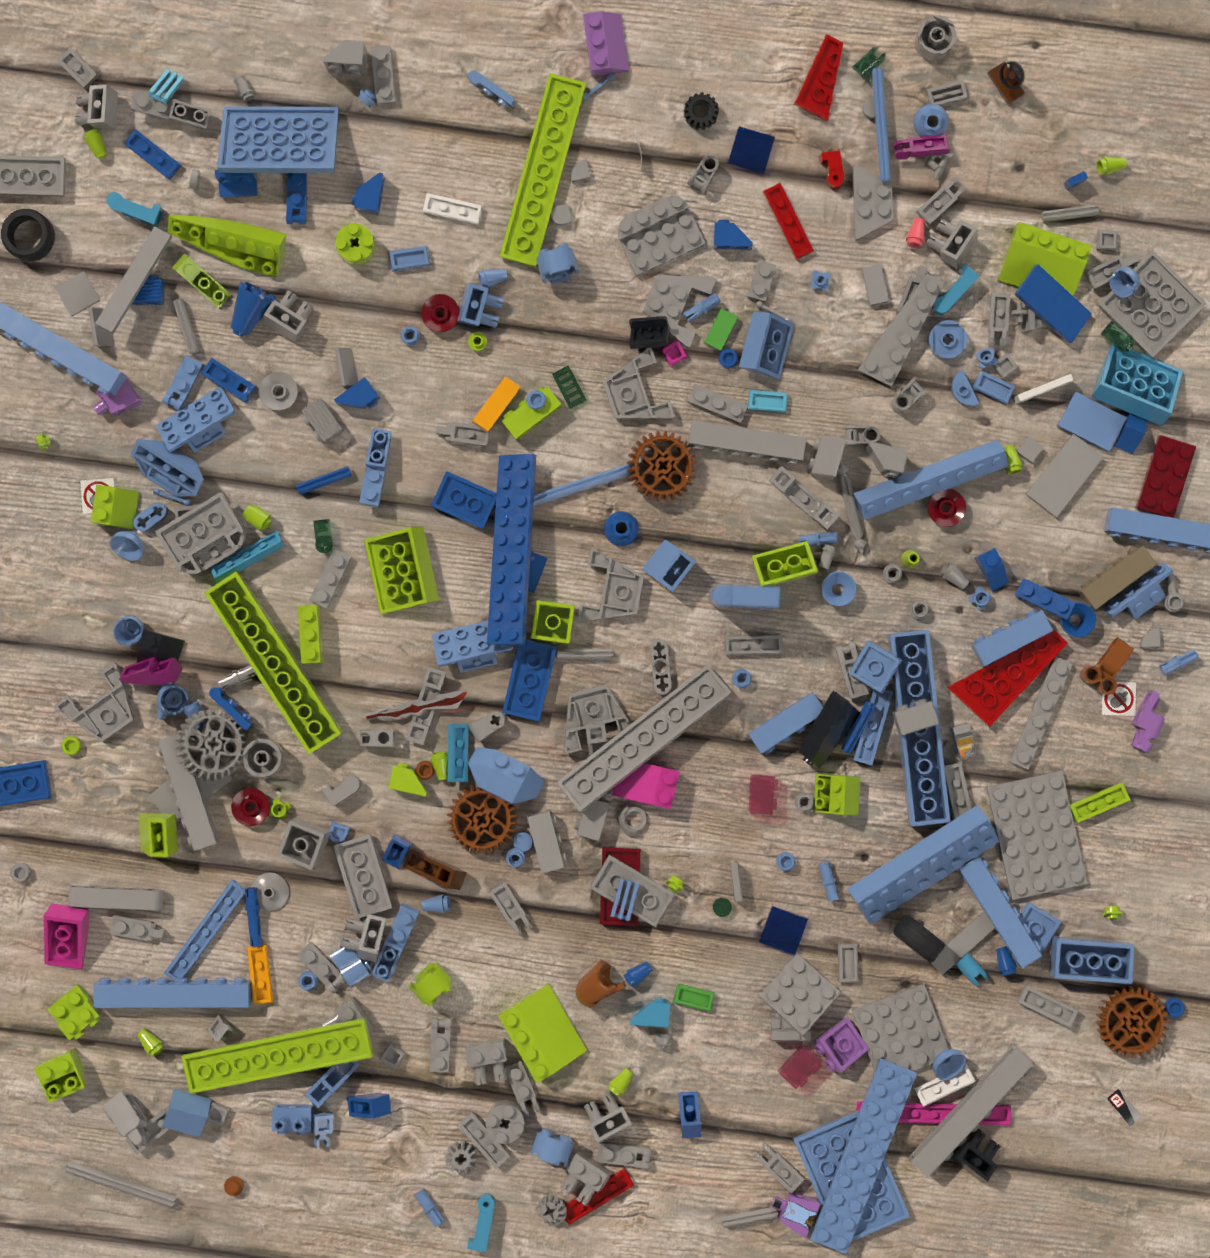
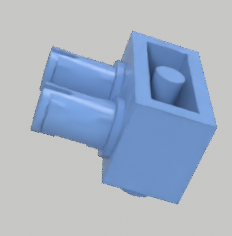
(473, 304)
(292, 1118)

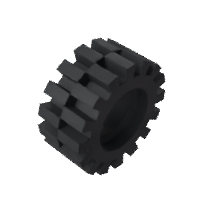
(701, 99)

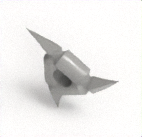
(938, 168)

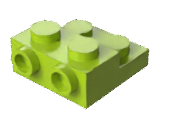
(75, 1012)

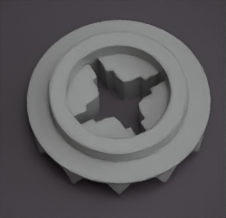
(552, 1202)

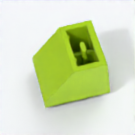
(837, 794)
(158, 834)
(61, 1075)

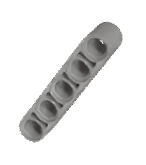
(115, 897)

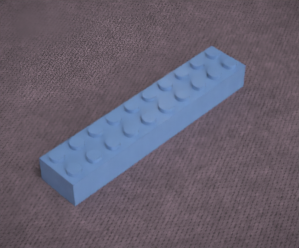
(919, 749)

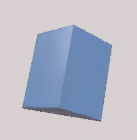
(187, 1113)

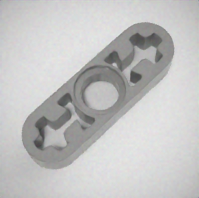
(666, 661)

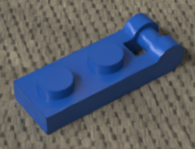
(296, 198)
(228, 379)
(230, 707)

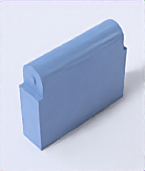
(745, 597)

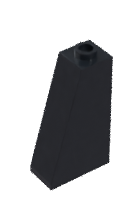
(829, 729)

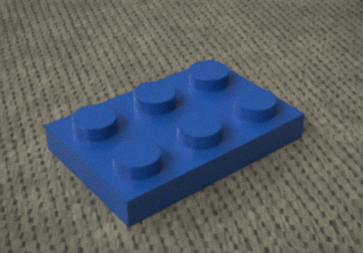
(464, 500)

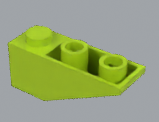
(201, 281)

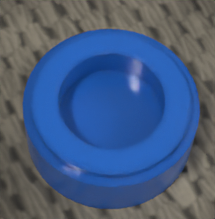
(728, 358)
(1174, 1007)

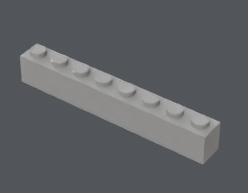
(970, 1111)

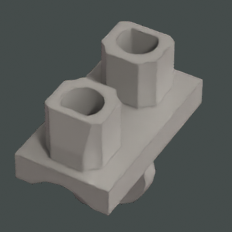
(1026, 318)

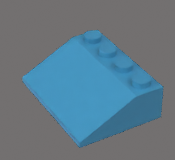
(1138, 384)

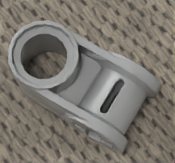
(702, 176)
(910, 393)
(859, 435)
(485, 727)

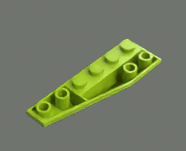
(233, 241)

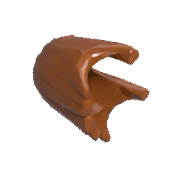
(596, 985)

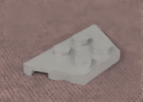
(871, 202)

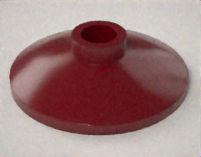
(439, 303)
(956, 505)
(241, 810)

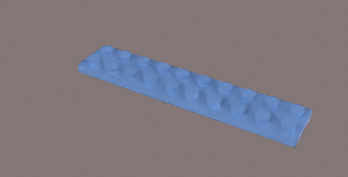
(863, 1155)

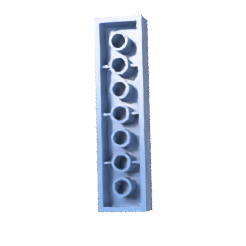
(923, 864)

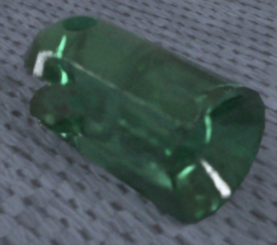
(869, 62)
(1118, 337)
(323, 535)

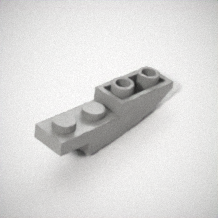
(172, 111)

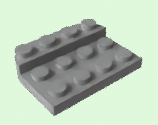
(659, 234)
(203, 535)

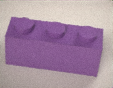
(605, 43)

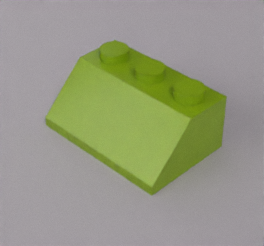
(784, 564)

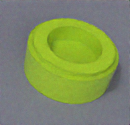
(71, 745)

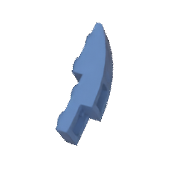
(375, 467)
(395, 942)

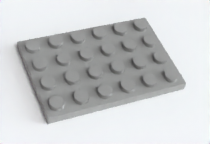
(1036, 835)

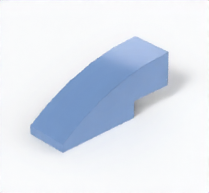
(330, 1082)

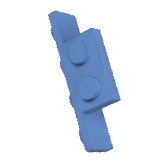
(1141, 594)

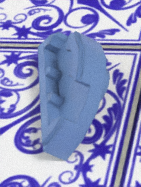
(963, 391)

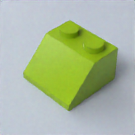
(114, 506)

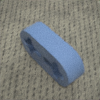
(147, 513)

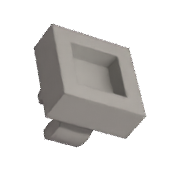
(218, 1029)

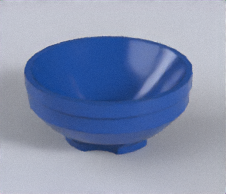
(625, 538)
(1087, 622)

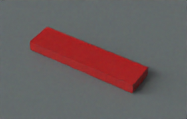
(788, 221)
(617, 1184)

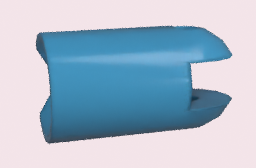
(971, 969)

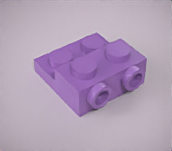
(840, 1045)

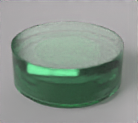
(722, 907)

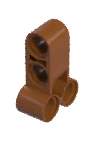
(1108, 666)

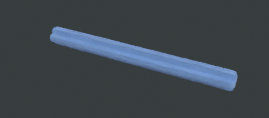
(881, 124)
(581, 484)

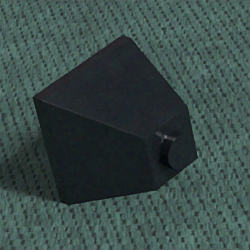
(158, 646)

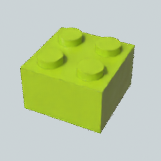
(553, 621)

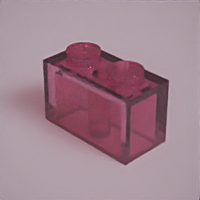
(762, 794)
(800, 1066)

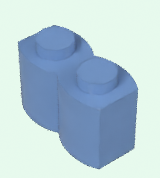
(351, 967)

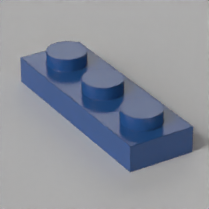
(1045, 599)

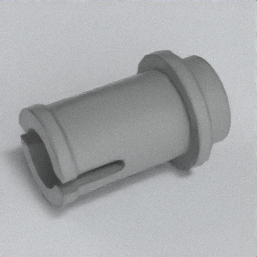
(246, 92)
(827, 556)

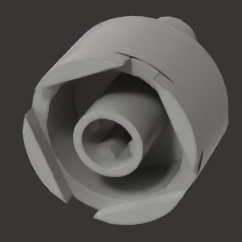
(927, 45)
(252, 758)
(509, 1111)

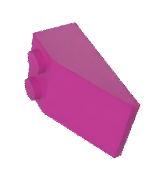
(649, 785)
(65, 935)

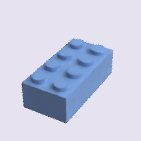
(1092, 960)

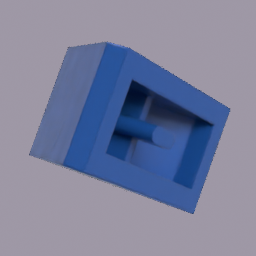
(1131, 433)
(396, 851)

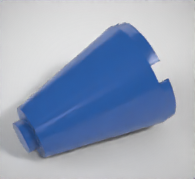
(249, 308)

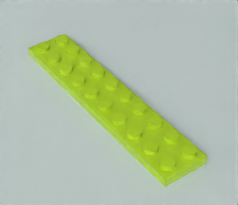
(542, 170)
(277, 1055)

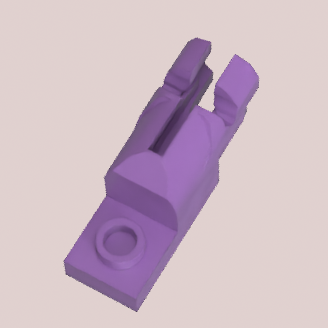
(1147, 722)

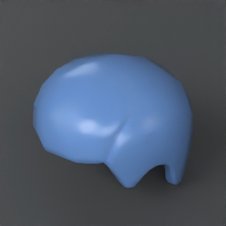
(1124, 282)
(128, 630)

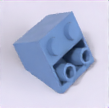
(668, 565)

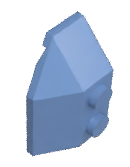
(167, 469)
(504, 776)

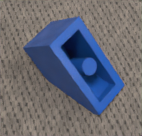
(369, 195)
(730, 237)
(359, 396)
(992, 569)
(369, 1105)
(689, 1115)

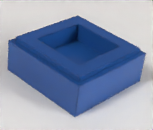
(1075, 180)

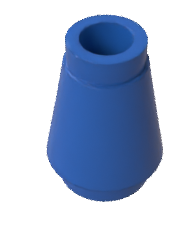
(1005, 961)
(637, 974)

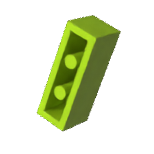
(525, 418)
(310, 634)

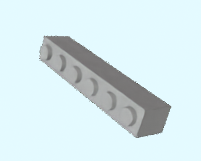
(747, 441)
(189, 796)

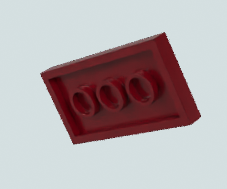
(1165, 476)
(630, 857)

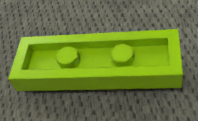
(1099, 802)

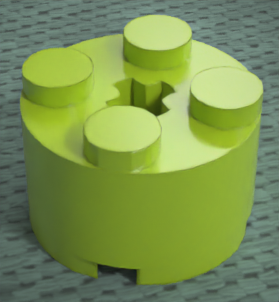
(355, 233)
(431, 983)

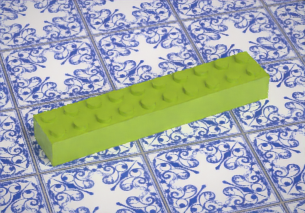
(273, 662)

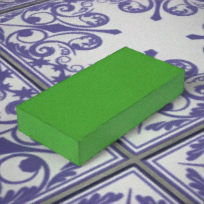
(720, 329)
(693, 997)

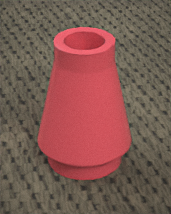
(916, 235)

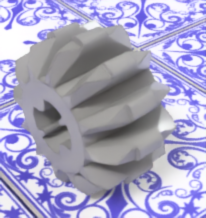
(456, 1151)

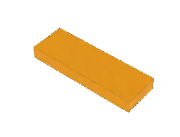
(496, 404)
(260, 974)

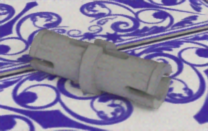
(236, 677)

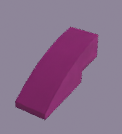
(151, 672)

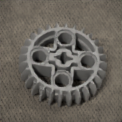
(205, 750)

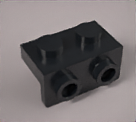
(649, 332)

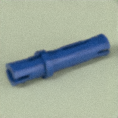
(252, 908)

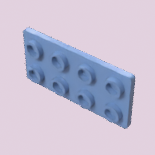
(198, 422)
(466, 647)

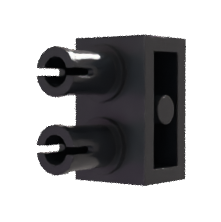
(973, 1161)

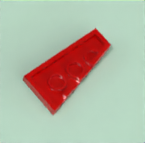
(818, 87)

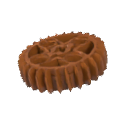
(684, 478)
(473, 843)
(1140, 1023)

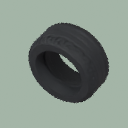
(13, 221)
(918, 938)

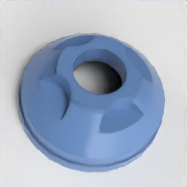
(923, 114)
(125, 548)
(847, 583)
(948, 1064)

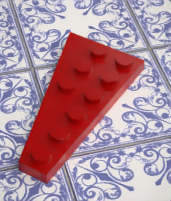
(1001, 682)

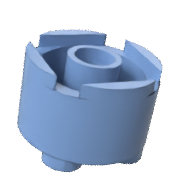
(557, 264)
(551, 1147)

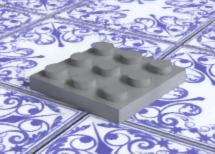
(799, 994)

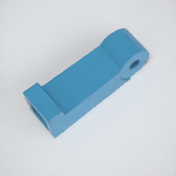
(134, 210)
(944, 303)
(486, 1206)

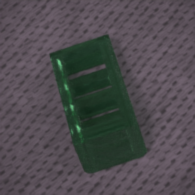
(561, 372)

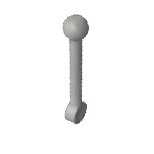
(759, 304)

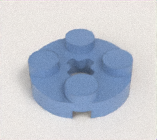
(955, 332)

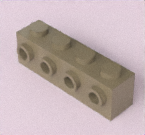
(1117, 577)

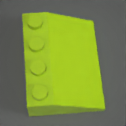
(1055, 253)
(401, 569)
(542, 1033)

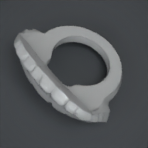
(623, 813)

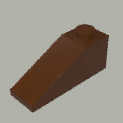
(435, 870)

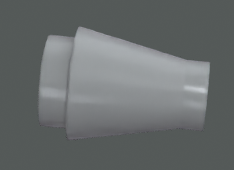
(953, 574)

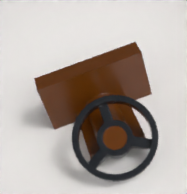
(1008, 80)

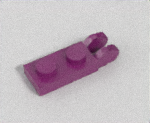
(921, 146)

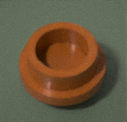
(425, 770)
(233, 1186)

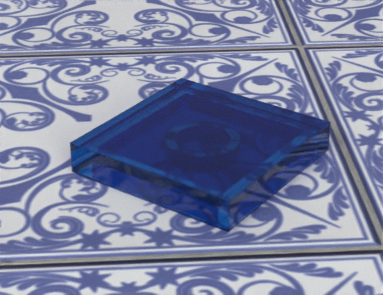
(751, 150)
(783, 930)

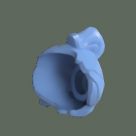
(166, 705)

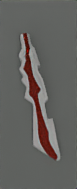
(416, 707)

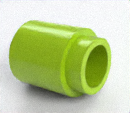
(257, 517)

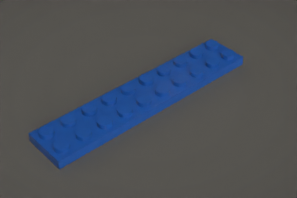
(511, 549)

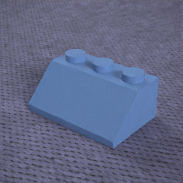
(766, 345)

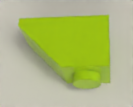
(406, 780)

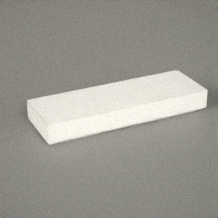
(452, 209)
(1043, 389)
(938, 1089)

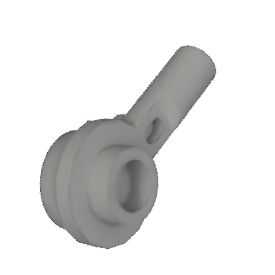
(1173, 601)

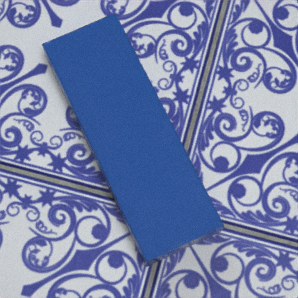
(152, 154)

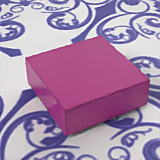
(674, 353)

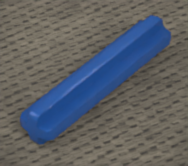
(323, 480)
(858, 727)

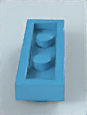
(458, 752)

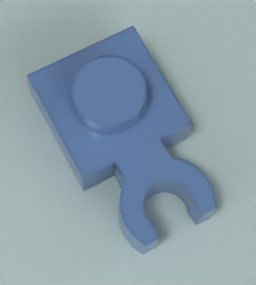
(321, 1126)

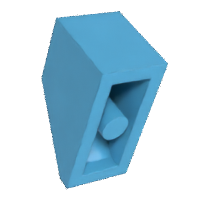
(653, 1013)

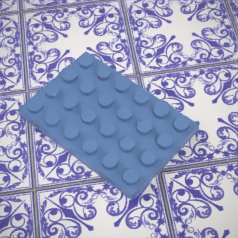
(278, 140)
(821, 1154)

